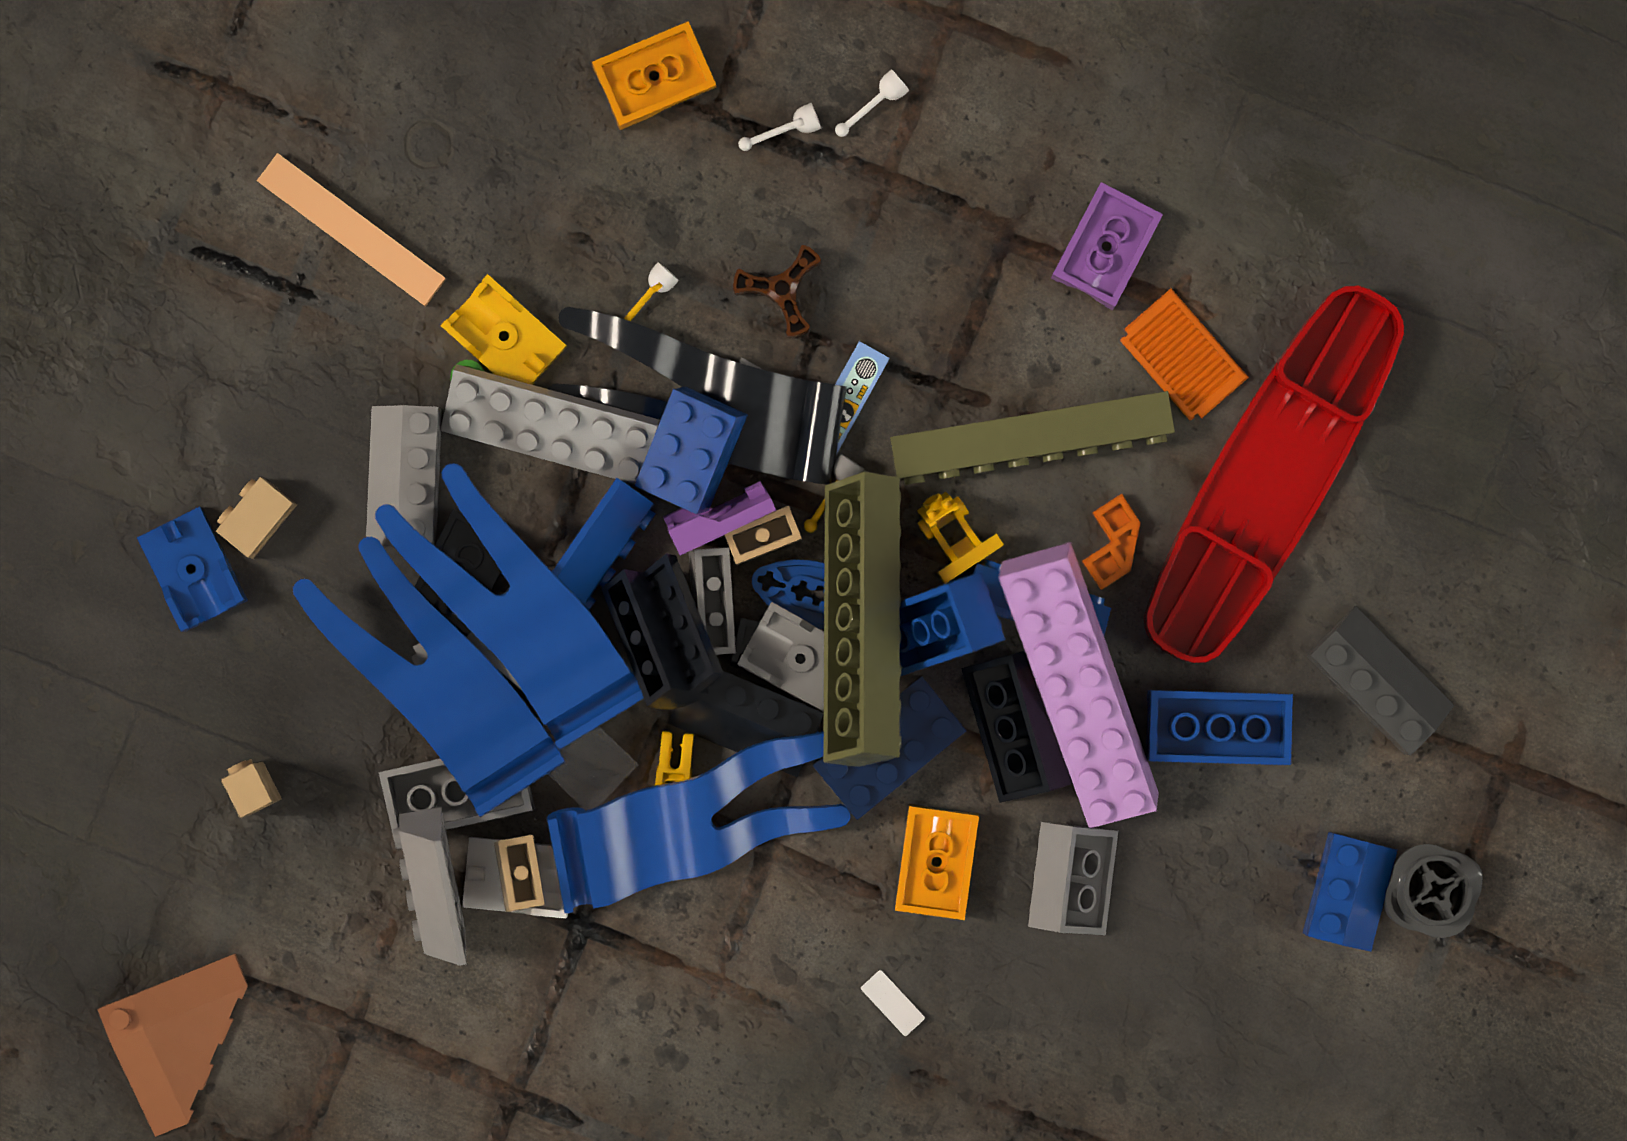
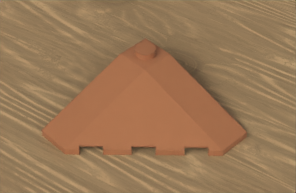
(170, 1036)

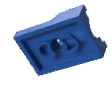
(197, 595)

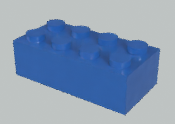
(947, 623)
(1219, 727)

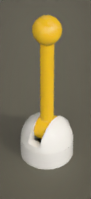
(661, 281)

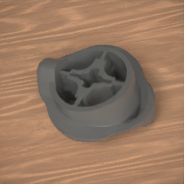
(1466, 876)

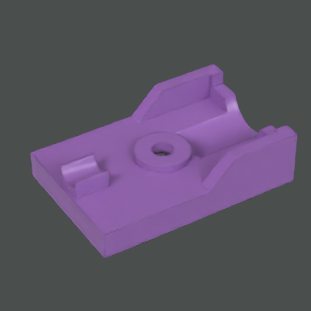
(1110, 219)
(694, 530)

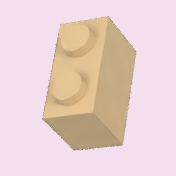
(255, 516)
(763, 535)
(250, 787)
(519, 873)

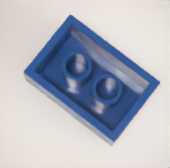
(690, 450)

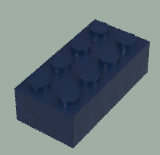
(924, 730)

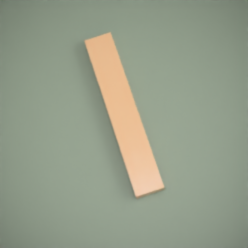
(351, 229)

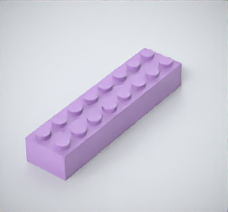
(1079, 685)

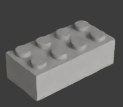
(433, 786)

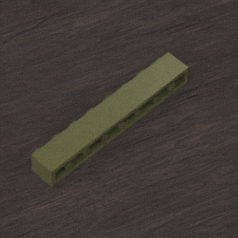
(1032, 436)

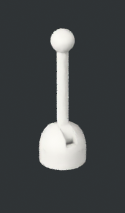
(890, 87)
(804, 120)

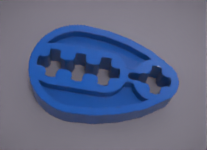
(792, 573)

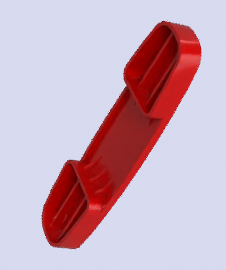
(1273, 474)

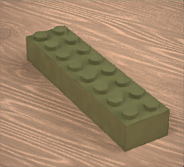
(862, 620)

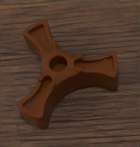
(782, 289)

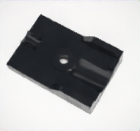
(466, 549)

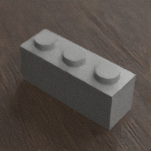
(713, 595)

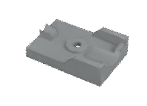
(774, 650)

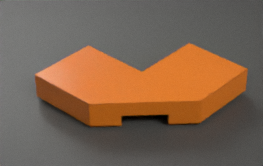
(1122, 530)

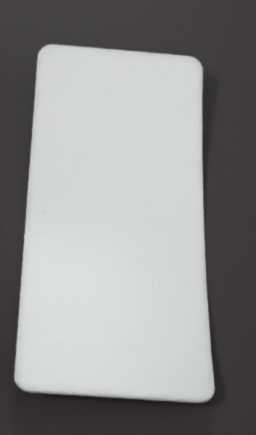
(892, 1003)

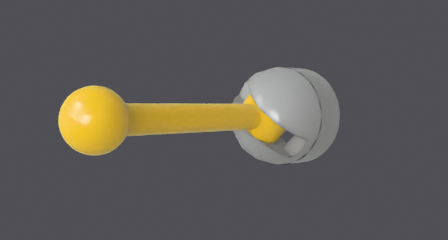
(843, 469)

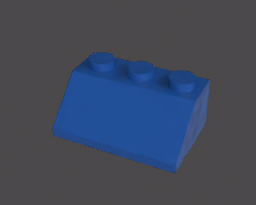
(1349, 892)

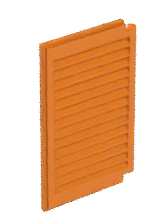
(1182, 356)

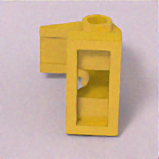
(940, 511)

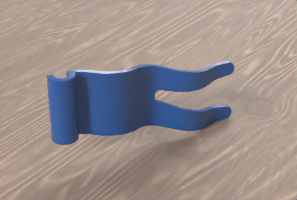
(533, 628)
(452, 698)
(669, 830)

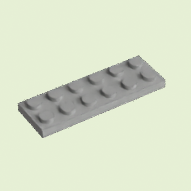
(547, 424)

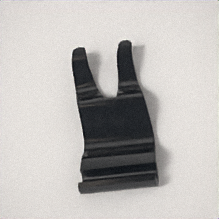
(789, 421)

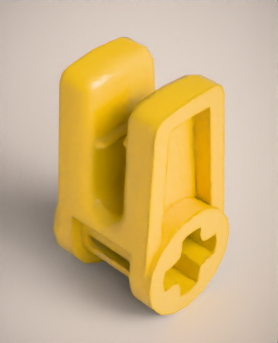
(664, 770)

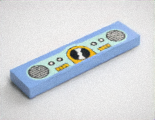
(860, 378)

